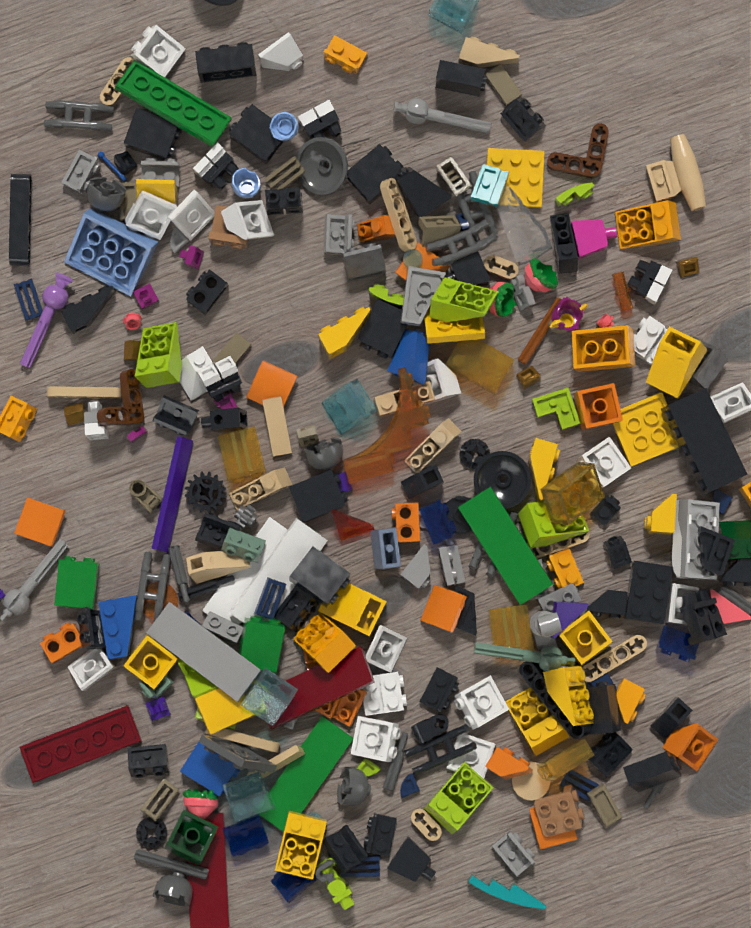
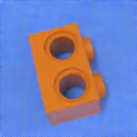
(411, 522)
(65, 647)

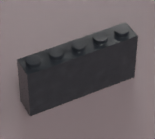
(703, 441)

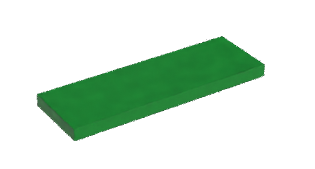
(173, 103)
(505, 545)
(307, 773)

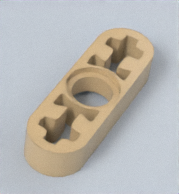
(107, 91)

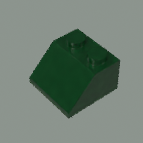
(741, 533)
(191, 837)

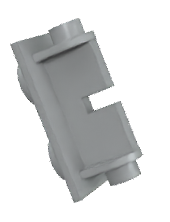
(565, 594)
(223, 627)

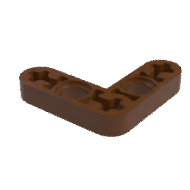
(589, 160)
(130, 407)

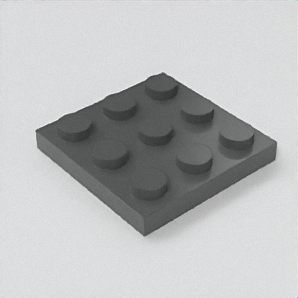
(238, 754)

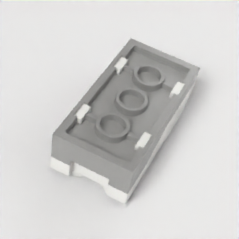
(686, 546)

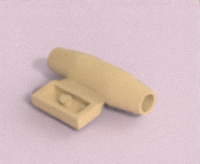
(679, 175)

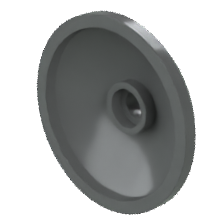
(313, 158)

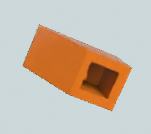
(376, 229)
(506, 765)

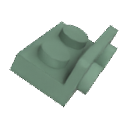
(243, 545)

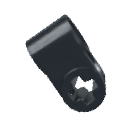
(426, 728)

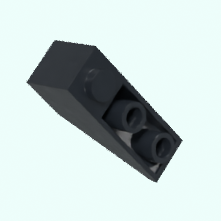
(564, 244)
(83, 313)

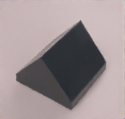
(125, 162)

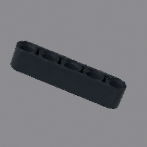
(20, 219)
(534, 681)

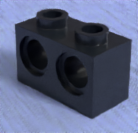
(211, 294)

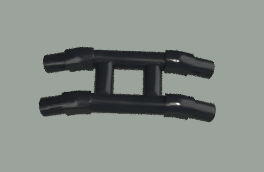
(429, 746)

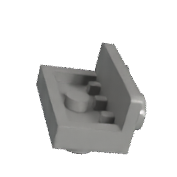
(81, 171)
(338, 233)
(513, 853)

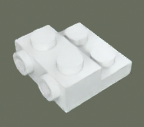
(157, 50)
(150, 215)
(648, 339)
(607, 460)
(385, 694)
(481, 703)
(375, 739)

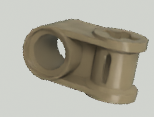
(146, 496)

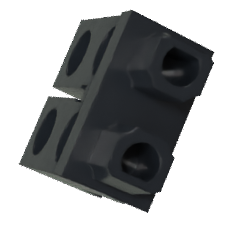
(281, 199)
(702, 617)

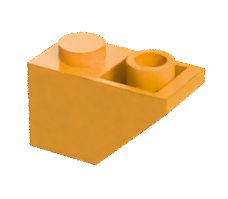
(627, 698)

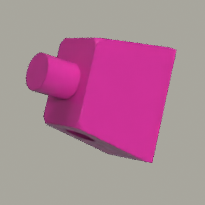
(591, 236)

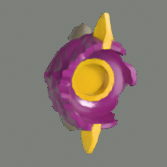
(567, 316)

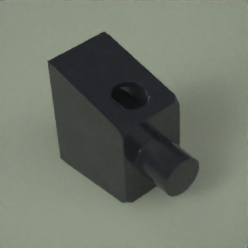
(469, 270)
(233, 420)
(411, 862)

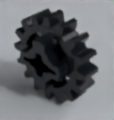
(213, 487)

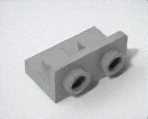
(161, 170)
(451, 565)

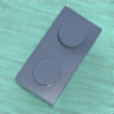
(385, 548)

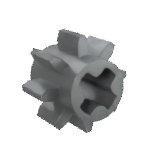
(246, 516)

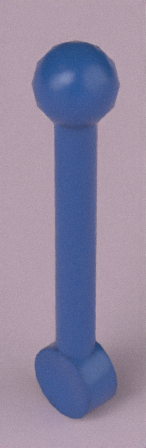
(101, 155)

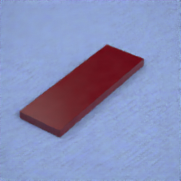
(320, 688)
(80, 743)
(210, 896)

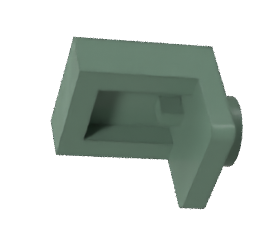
(164, 684)

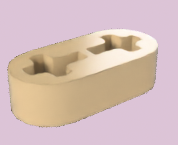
(502, 263)
(422, 827)

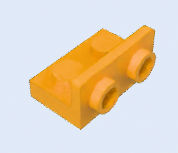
(345, 55)
(16, 418)
(564, 568)

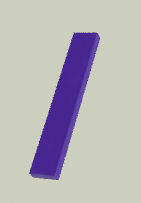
(172, 494)

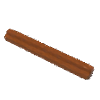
(538, 335)

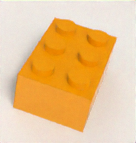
(603, 348)

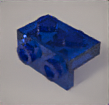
(437, 522)
(676, 642)
(246, 835)
(291, 885)

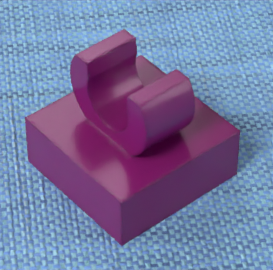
(192, 257)
(146, 296)

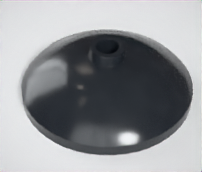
(503, 464)

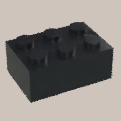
(225, 62)
(648, 592)

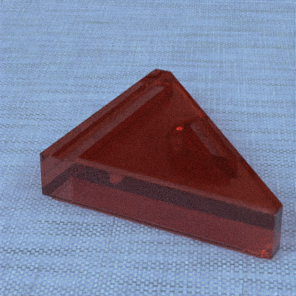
(350, 526)

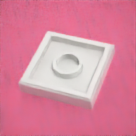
(192, 215)
(475, 759)

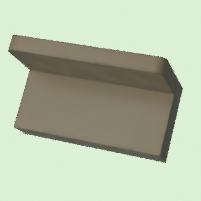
(438, 228)

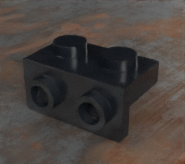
(175, 416)
(214, 530)
(91, 629)

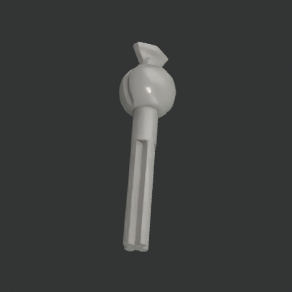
(418, 111)
(17, 600)

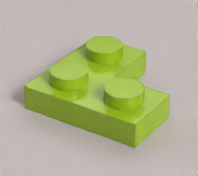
(558, 402)

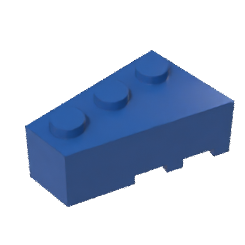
(118, 625)

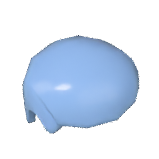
(284, 126)
(245, 183)

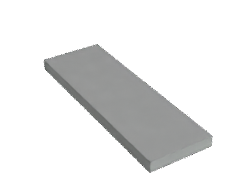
(204, 651)

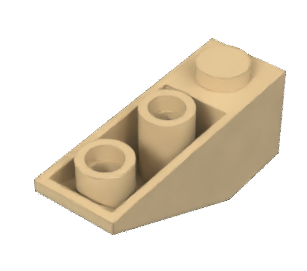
(484, 55)
(387, 403)
(432, 445)
(261, 488)
(214, 565)

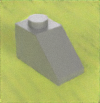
(418, 569)

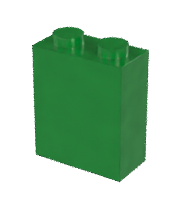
(77, 583)
(262, 642)

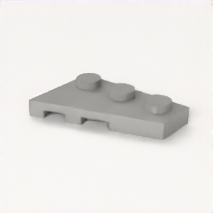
(419, 290)

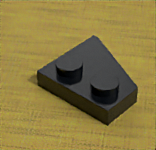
(714, 550)
(467, 617)

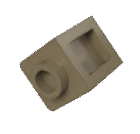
(307, 436)

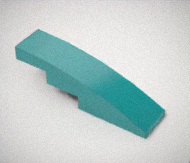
(513, 894)

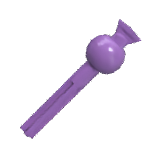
(55, 298)

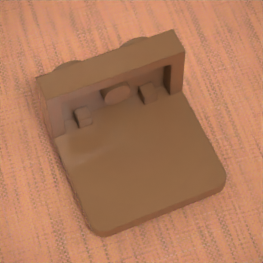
(221, 236)
(559, 812)

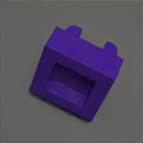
(158, 708)

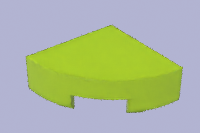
(368, 767)

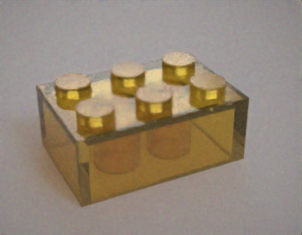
(480, 364)
(572, 493)

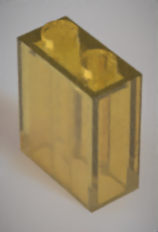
(242, 454)
(511, 627)
(564, 760)

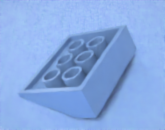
(110, 251)

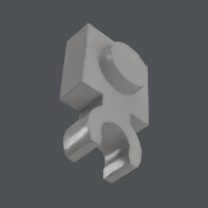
(523, 294)

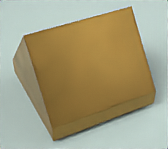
(688, 266)
(131, 350)
(528, 377)
(74, 414)

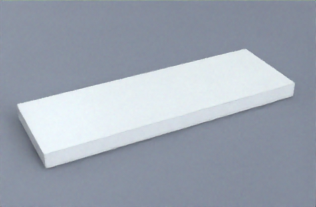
(278, 566)
(229, 593)

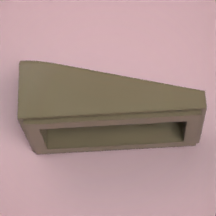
(446, 165)

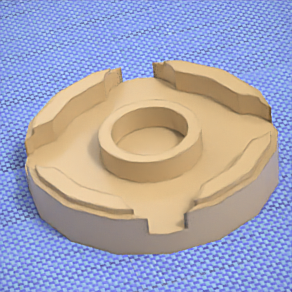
(531, 785)

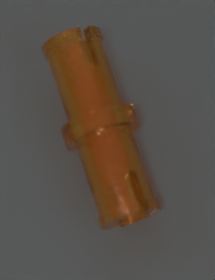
(622, 291)

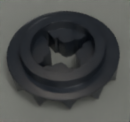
(469, 445)
(151, 842)

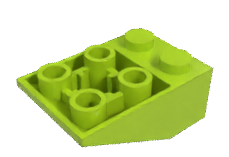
(460, 301)
(159, 356)
(541, 531)
(458, 798)

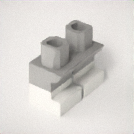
(93, 428)

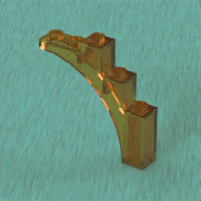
(379, 456)

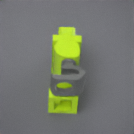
(335, 883)

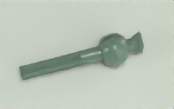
(547, 659)

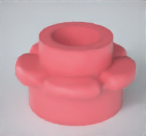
(132, 321)
(605, 321)

